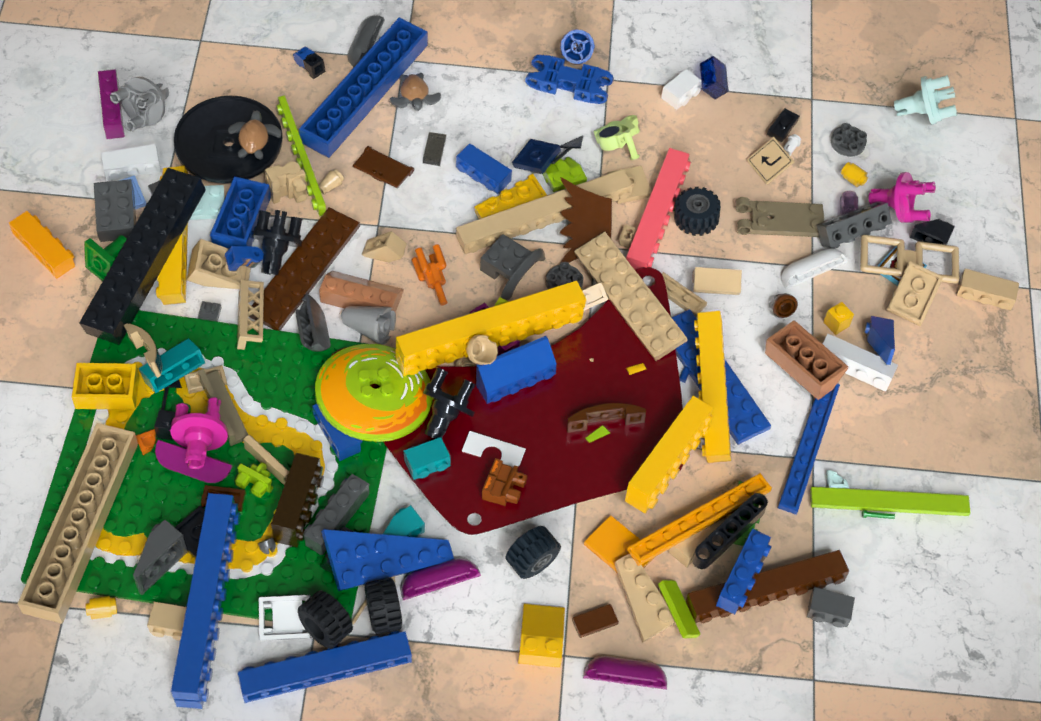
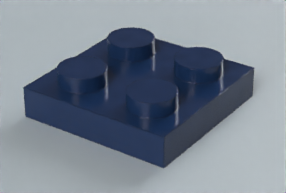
(536, 156)

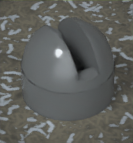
(266, 545)

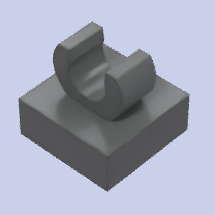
(209, 311)

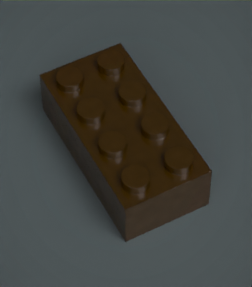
(297, 499)

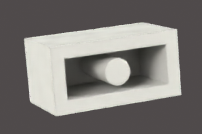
(681, 89)

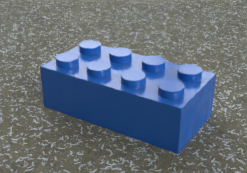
(240, 213)

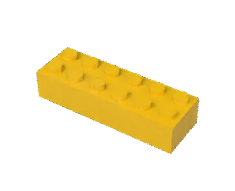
(669, 454)

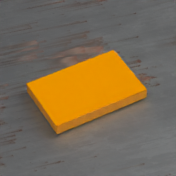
(611, 542)

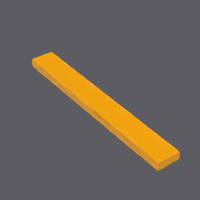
(697, 520)

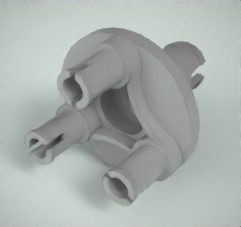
(141, 101)

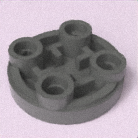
(848, 140)
(562, 275)

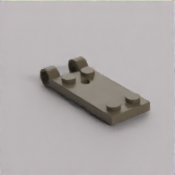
(787, 220)

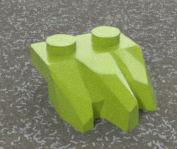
(567, 169)

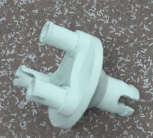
(927, 100)

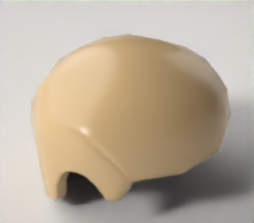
(481, 350)

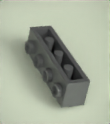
(854, 224)
(337, 513)

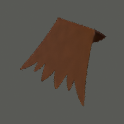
(589, 218)

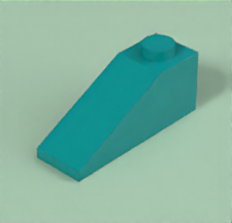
(406, 523)

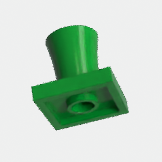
(99, 259)

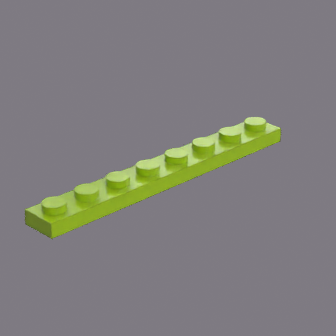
(302, 158)

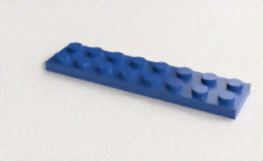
(744, 415)

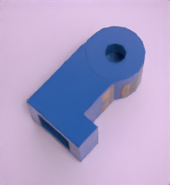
(243, 256)

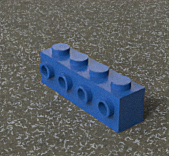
(742, 574)

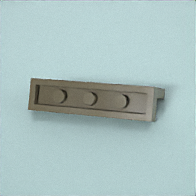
(215, 388)

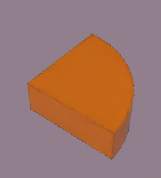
(146, 441)

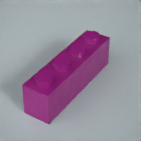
(111, 112)

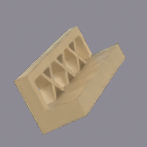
(244, 322)

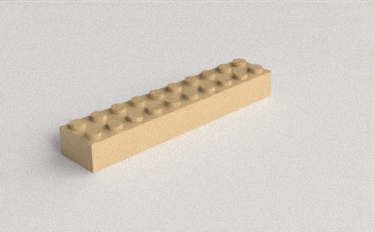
(78, 524)

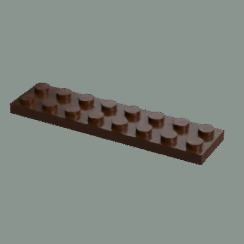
(305, 267)

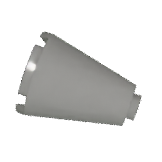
(370, 321)

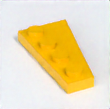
(520, 194)

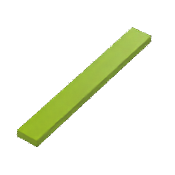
(890, 501)

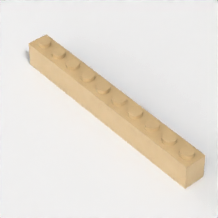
(536, 213)

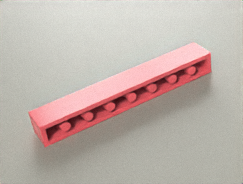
(658, 208)

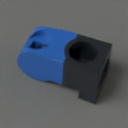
(310, 62)

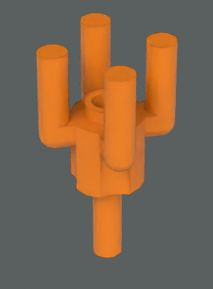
(431, 271)

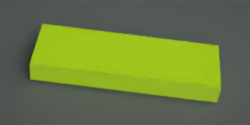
(679, 609)

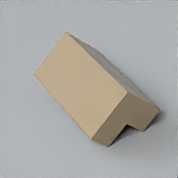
(716, 281)

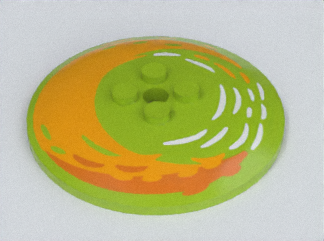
(366, 412)

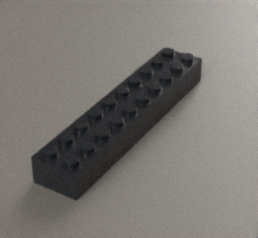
(143, 256)

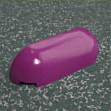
(174, 457)
(438, 577)
(626, 672)

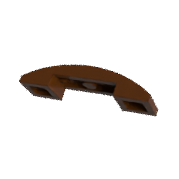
(605, 412)

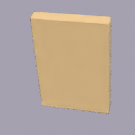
(914, 293)

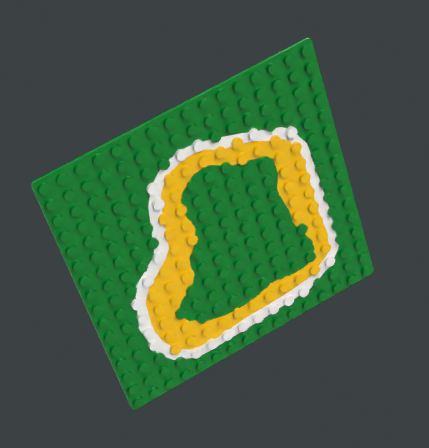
(274, 397)

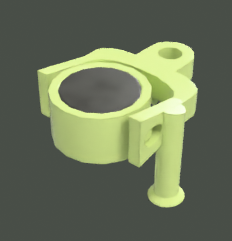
(612, 135)

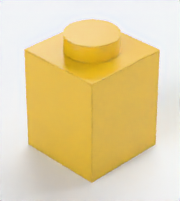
(838, 318)

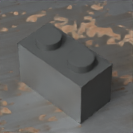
(830, 607)

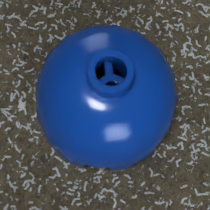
(584, 47)

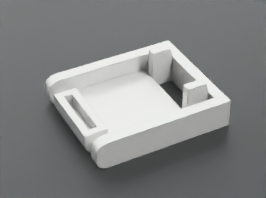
(285, 618)

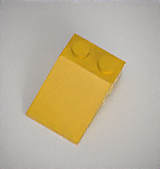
(542, 635)

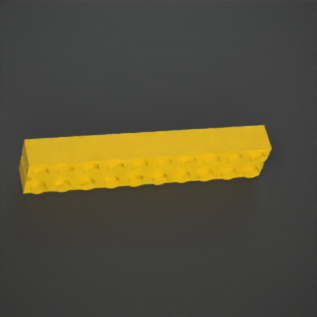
(501, 324)

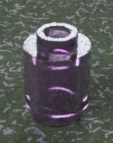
(848, 202)

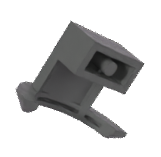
(510, 261)

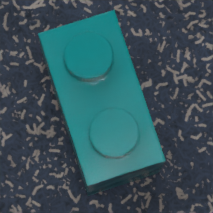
(427, 458)

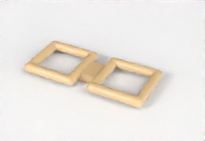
(905, 256)

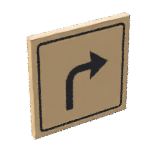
(770, 160)

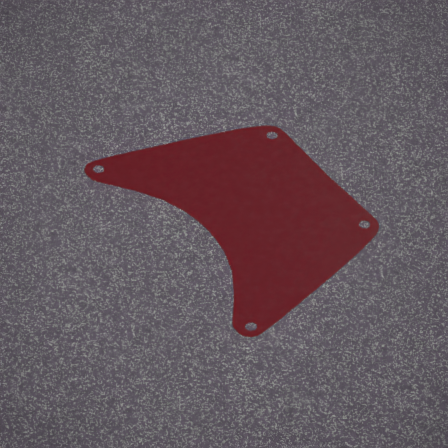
(558, 464)

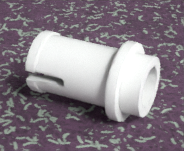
(792, 143)

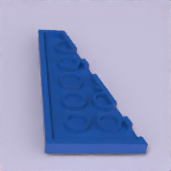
(373, 557)

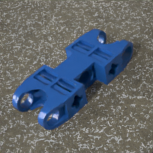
(569, 79)

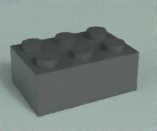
(114, 209)

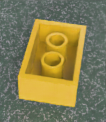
(105, 386)

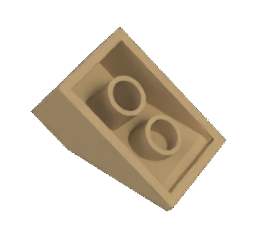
(210, 268)

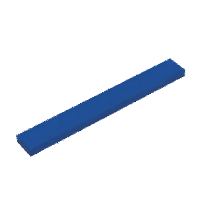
(807, 452)

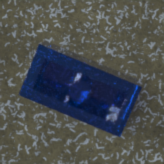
(714, 77)

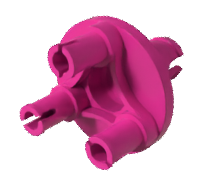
(902, 197)
(199, 432)

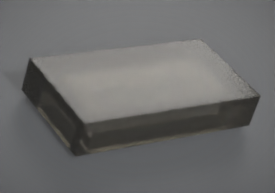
(434, 149)

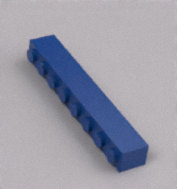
(324, 666)

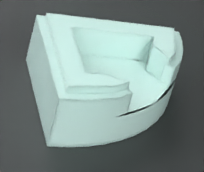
(835, 480)

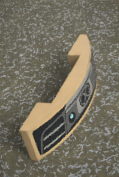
(141, 338)

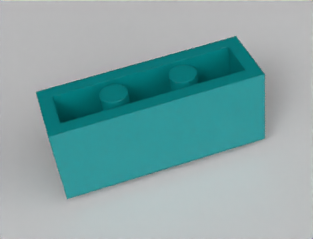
(175, 365)

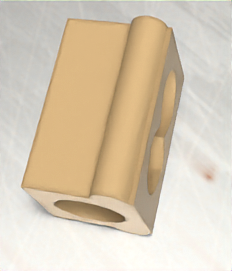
(627, 242)

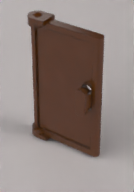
(386, 168)

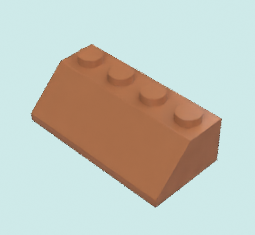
(347, 290)
(805, 359)

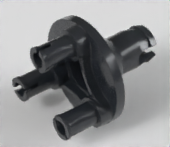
(276, 240)
(446, 407)

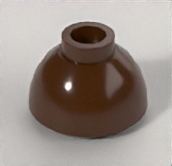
(784, 305)

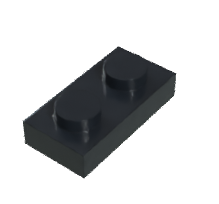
(783, 125)

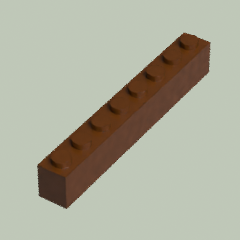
(773, 585)

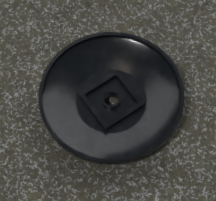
(204, 132)

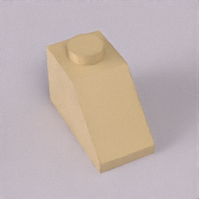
(385, 247)

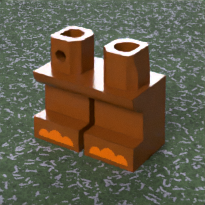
(500, 484)

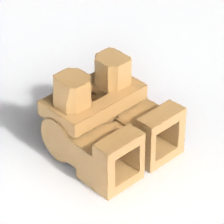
(287, 181)

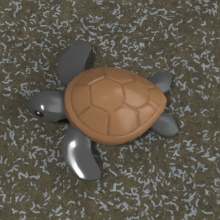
(414, 91)
(253, 135)

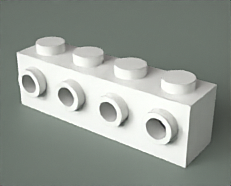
(861, 363)

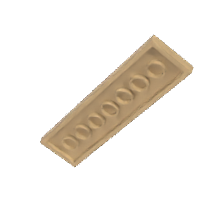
(631, 296)

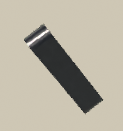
(725, 538)

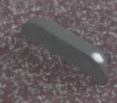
(365, 38)
(312, 325)

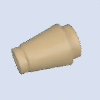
(331, 181)

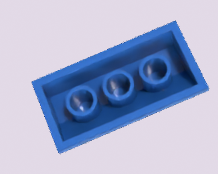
(516, 370)

